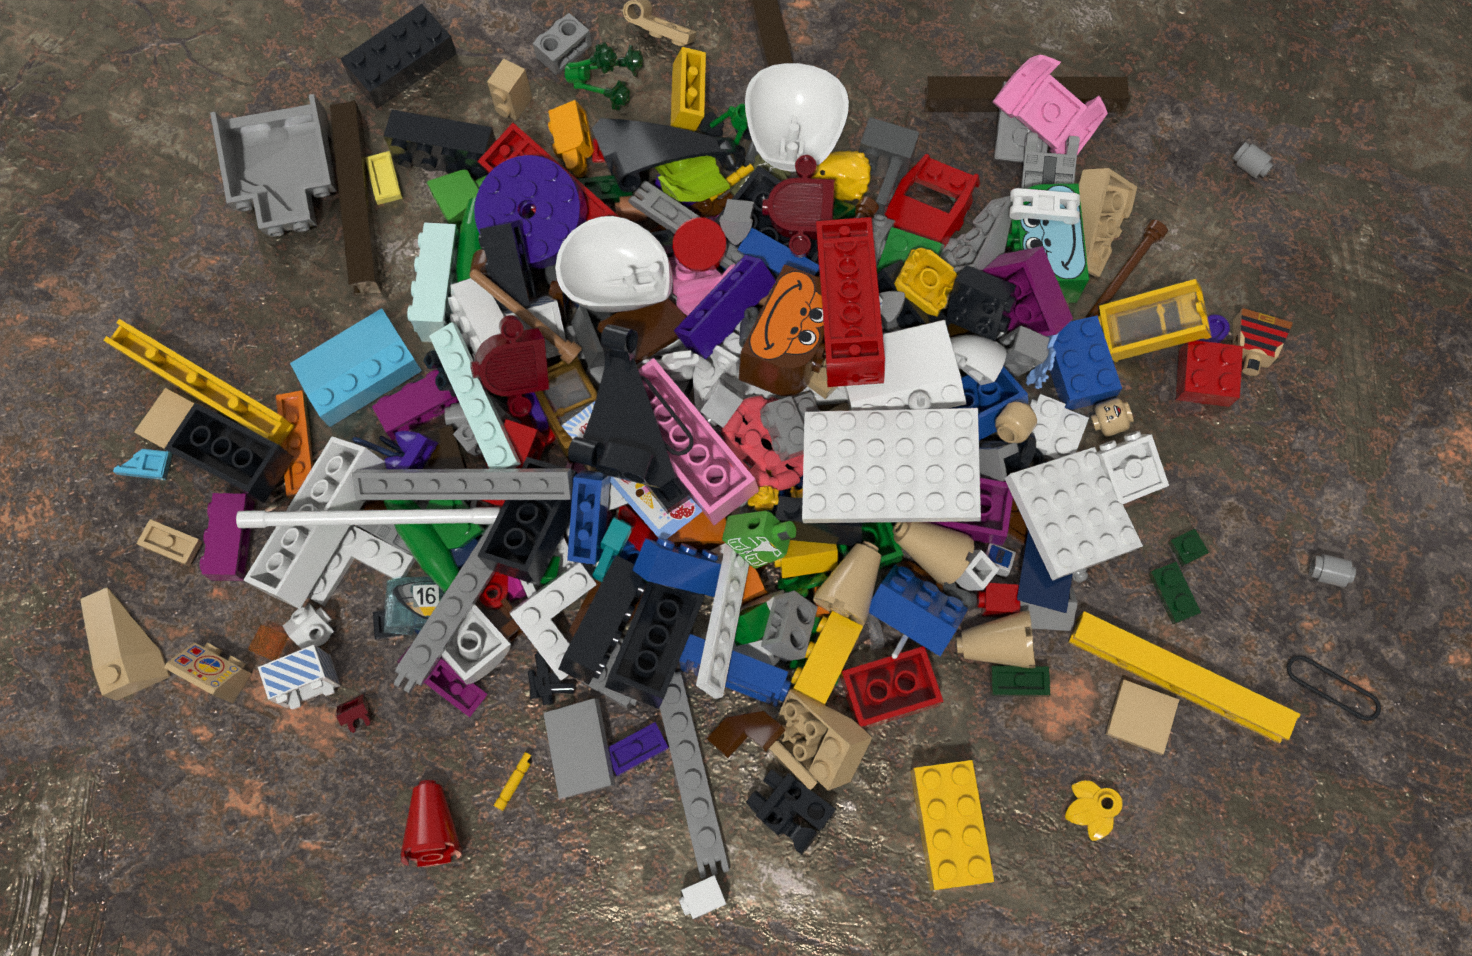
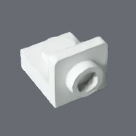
(728, 355)

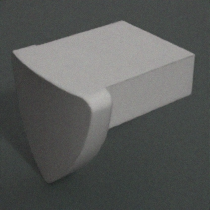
(737, 220)
(891, 308)

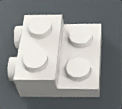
(1057, 428)
(1132, 466)

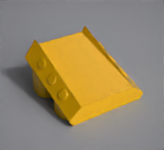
(926, 280)

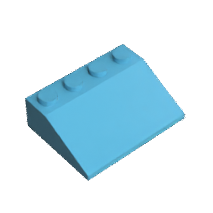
(355, 368)

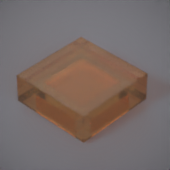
(268, 643)

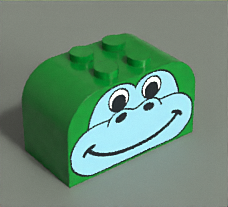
(1061, 242)

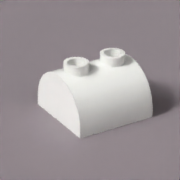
(476, 647)

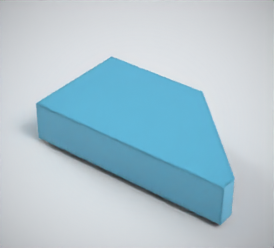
(146, 464)

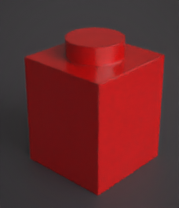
(998, 600)

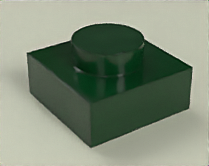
(1188, 547)

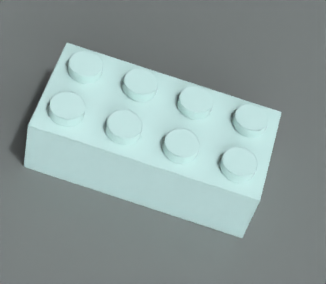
(434, 276)

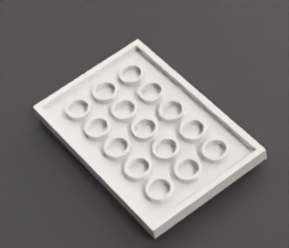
(891, 466)

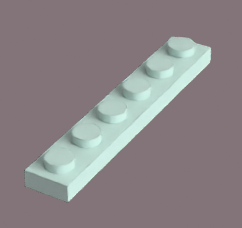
(474, 399)

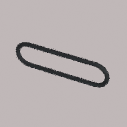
(1375, 699)

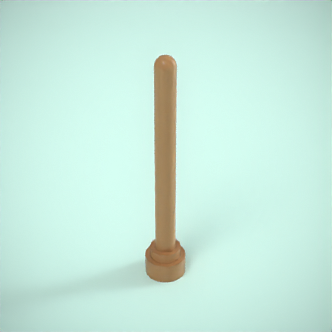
(567, 349)

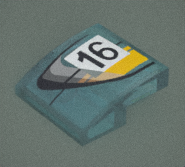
(409, 603)

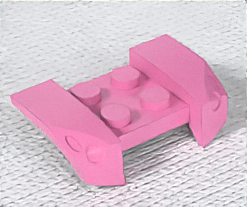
(1048, 106)
(692, 286)

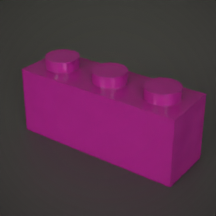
(413, 405)
(224, 542)

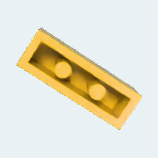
(688, 89)
(826, 657)

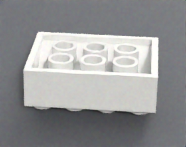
(914, 363)

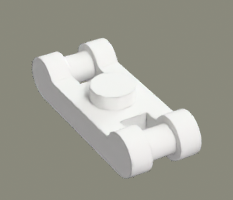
(1044, 205)

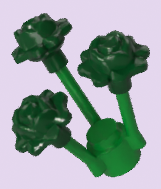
(605, 59)

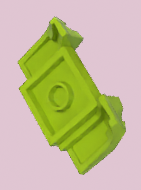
(692, 179)

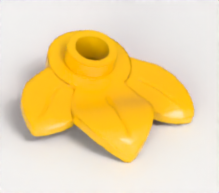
(1089, 810)

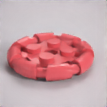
(753, 450)

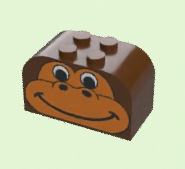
(786, 337)

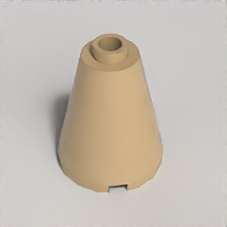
(935, 548)
(851, 584)
(1000, 641)

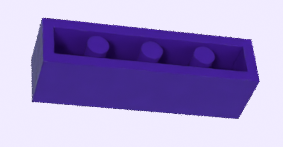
(725, 306)

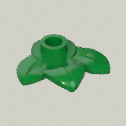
(802, 583)

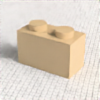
(509, 89)

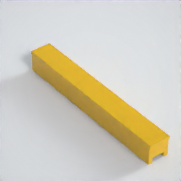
(199, 383)
(1183, 678)

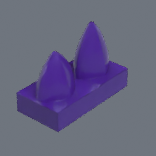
(416, 449)

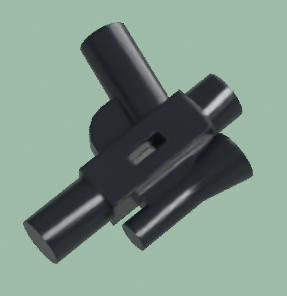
(546, 683)

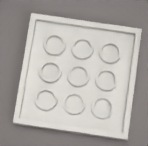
(1072, 513)

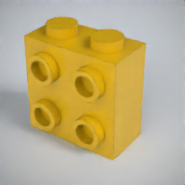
(807, 558)

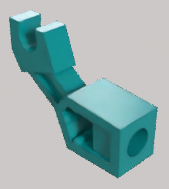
(612, 545)

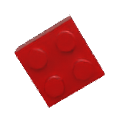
(1209, 373)

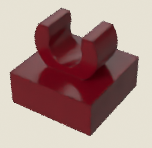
(353, 710)

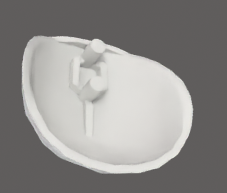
(795, 113)
(613, 266)

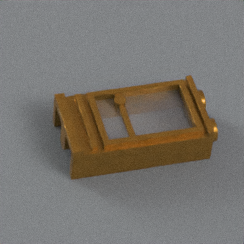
(567, 396)

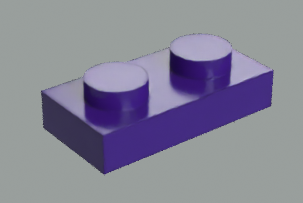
(637, 749)

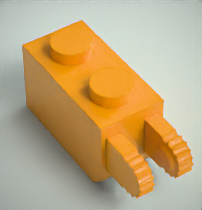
(571, 136)

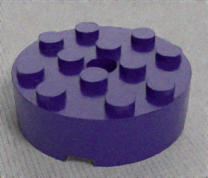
(530, 184)

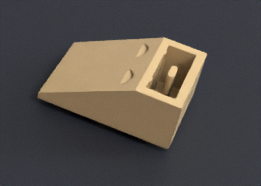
(822, 739)

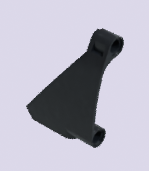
(639, 145)
(622, 428)

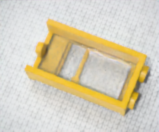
(1155, 320)

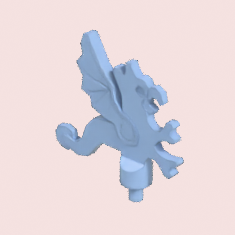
(1038, 374)

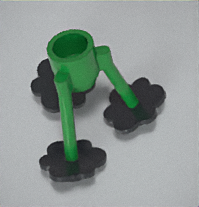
(712, 125)

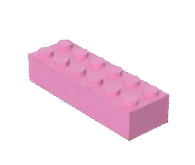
(704, 469)

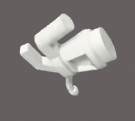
(681, 364)

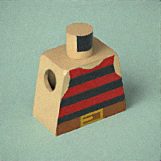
(1260, 337)

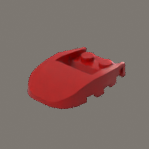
(924, 219)

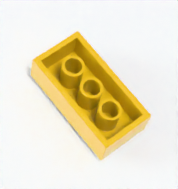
(951, 825)

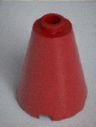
(429, 828)

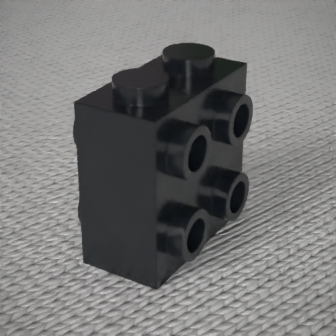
(981, 303)

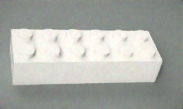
(299, 554)

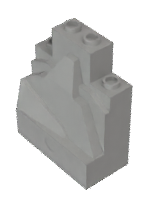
(276, 164)

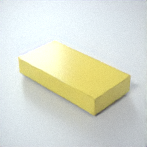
(383, 177)

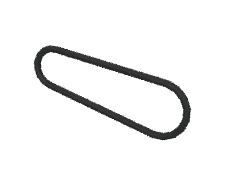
(691, 440)

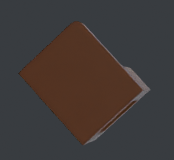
(505, 623)

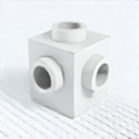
(309, 626)

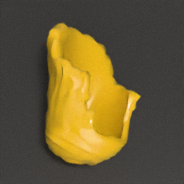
(849, 171)

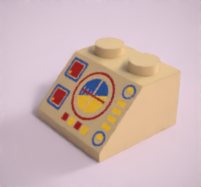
(210, 671)

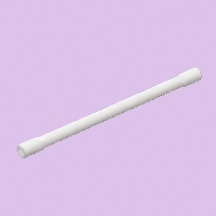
(263, 519)

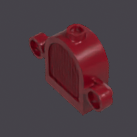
(798, 204)
(513, 364)

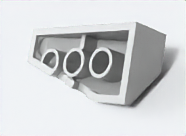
(985, 239)

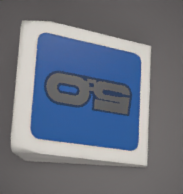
(1001, 557)

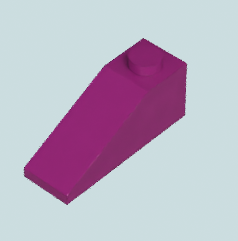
(452, 688)

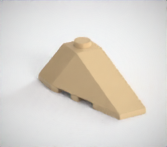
(1104, 204)
(119, 647)

